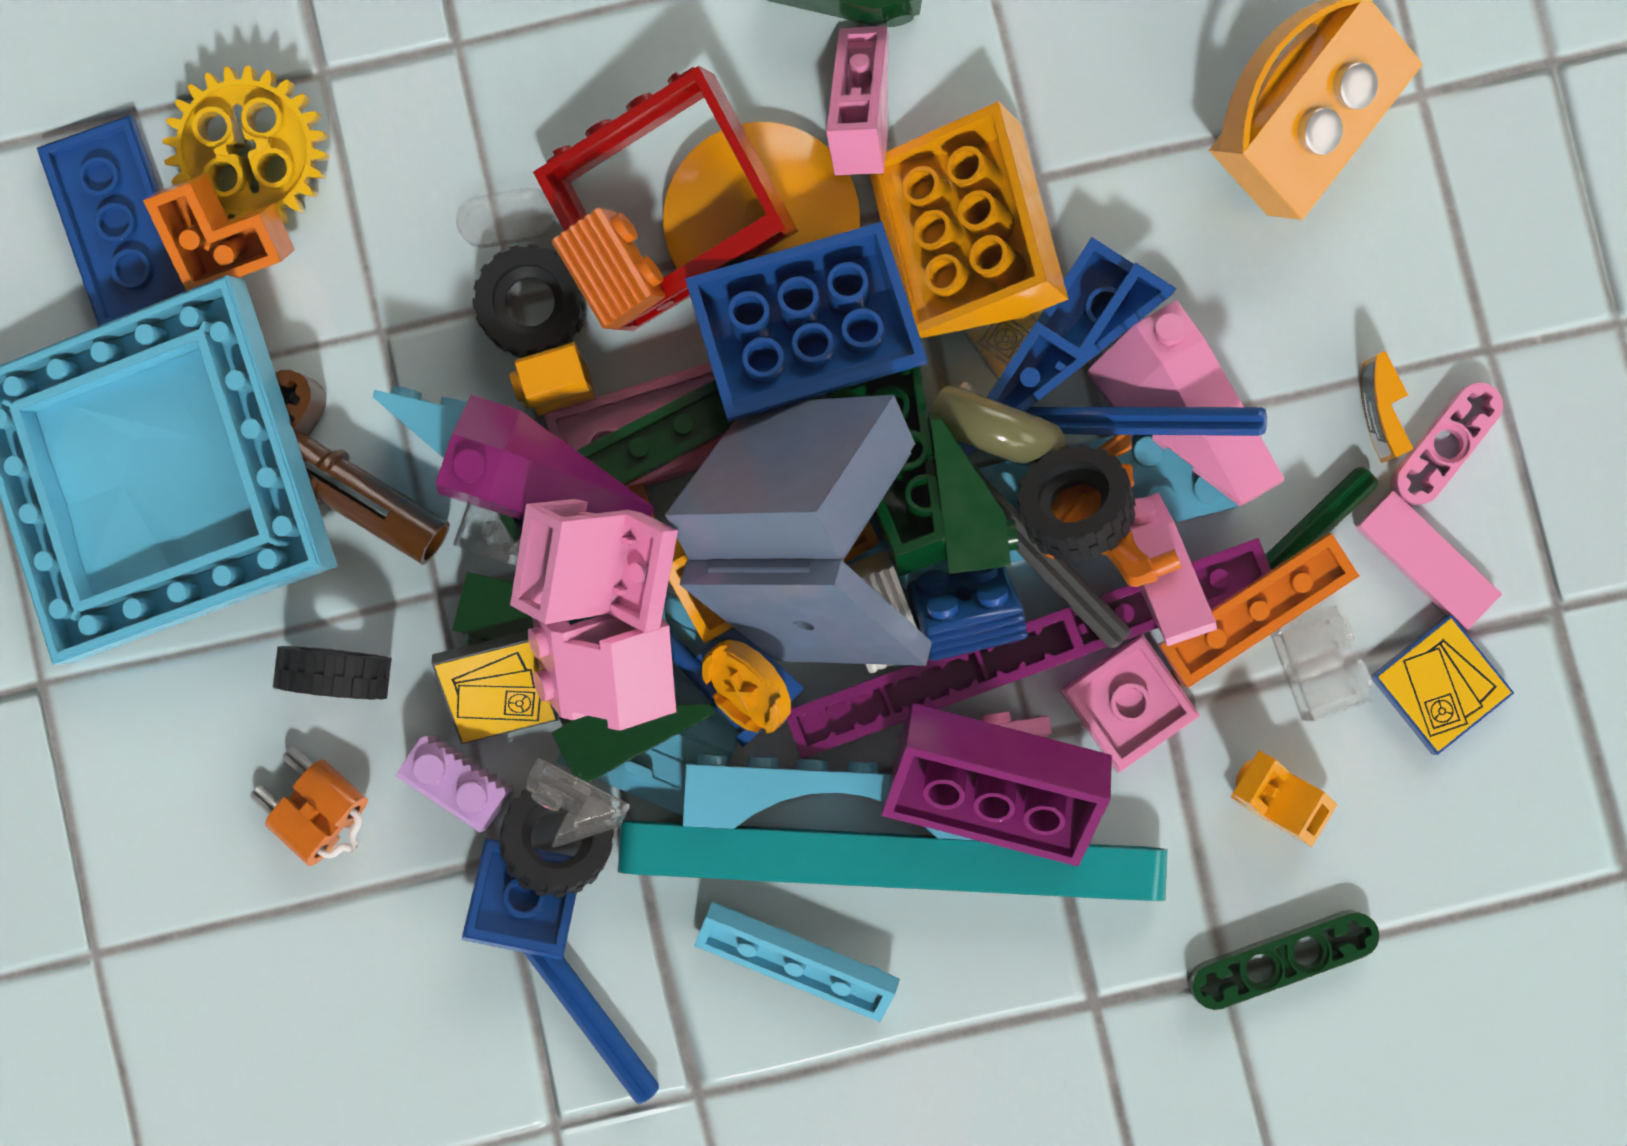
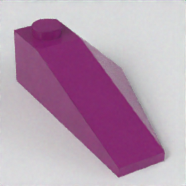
(509, 460)

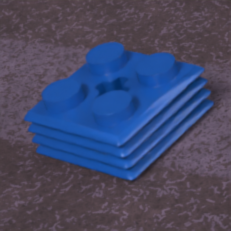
(966, 611)

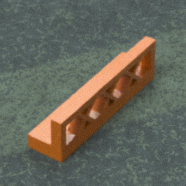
(1262, 609)

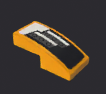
(1379, 390)

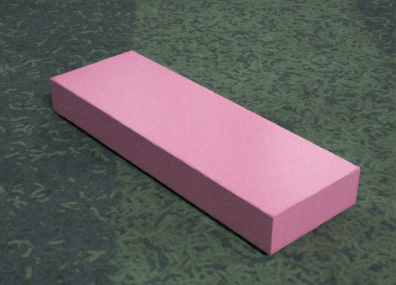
(1428, 560)

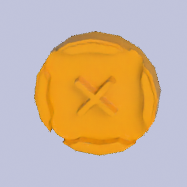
(746, 686)

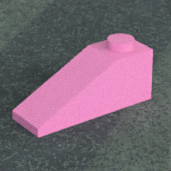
(859, 101)
(1176, 597)

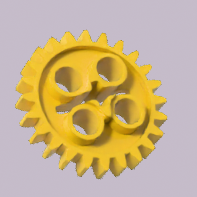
(289, 138)

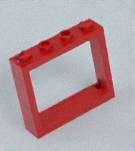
(642, 117)

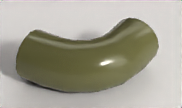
(996, 426)

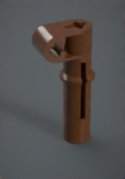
(407, 525)

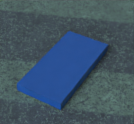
(100, 194)

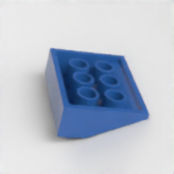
(805, 321)

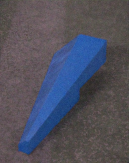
(1103, 302)

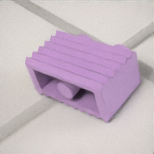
(455, 782)

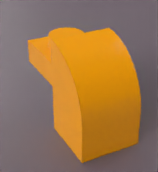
(1282, 798)

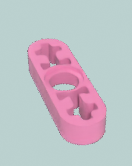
(1458, 409)

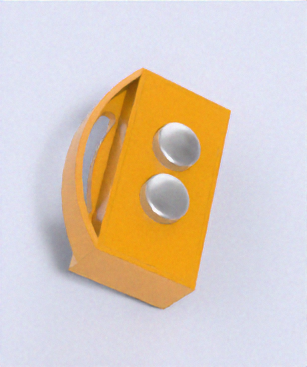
(1313, 107)

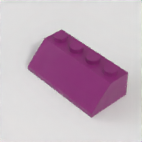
(998, 785)

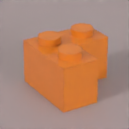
(207, 243)

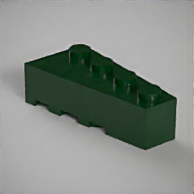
(911, 508)

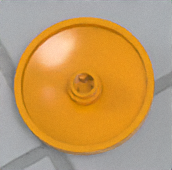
(715, 200)

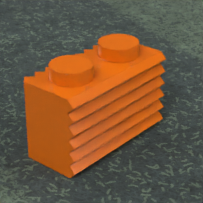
(609, 267)

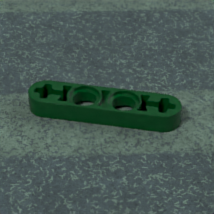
(1285, 967)

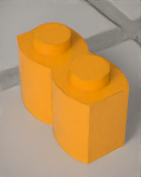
(552, 379)

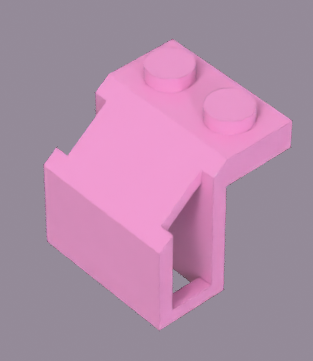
(592, 564)
(604, 670)

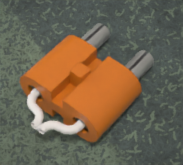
(315, 811)

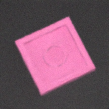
(1129, 702)

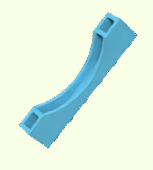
(730, 794)

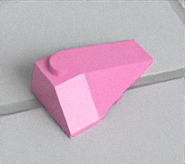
(1171, 365)

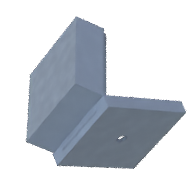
(778, 517)

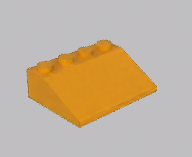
(968, 225)

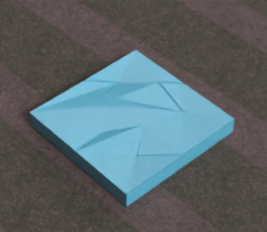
(154, 473)

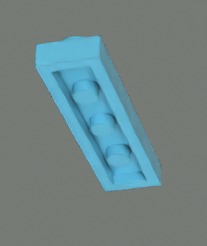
(797, 962)

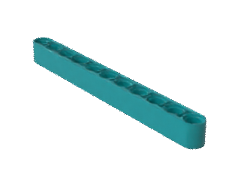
(885, 861)

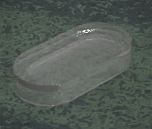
(505, 217)

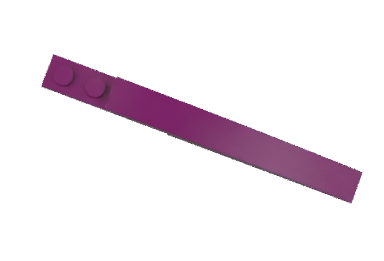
(1049, 643)

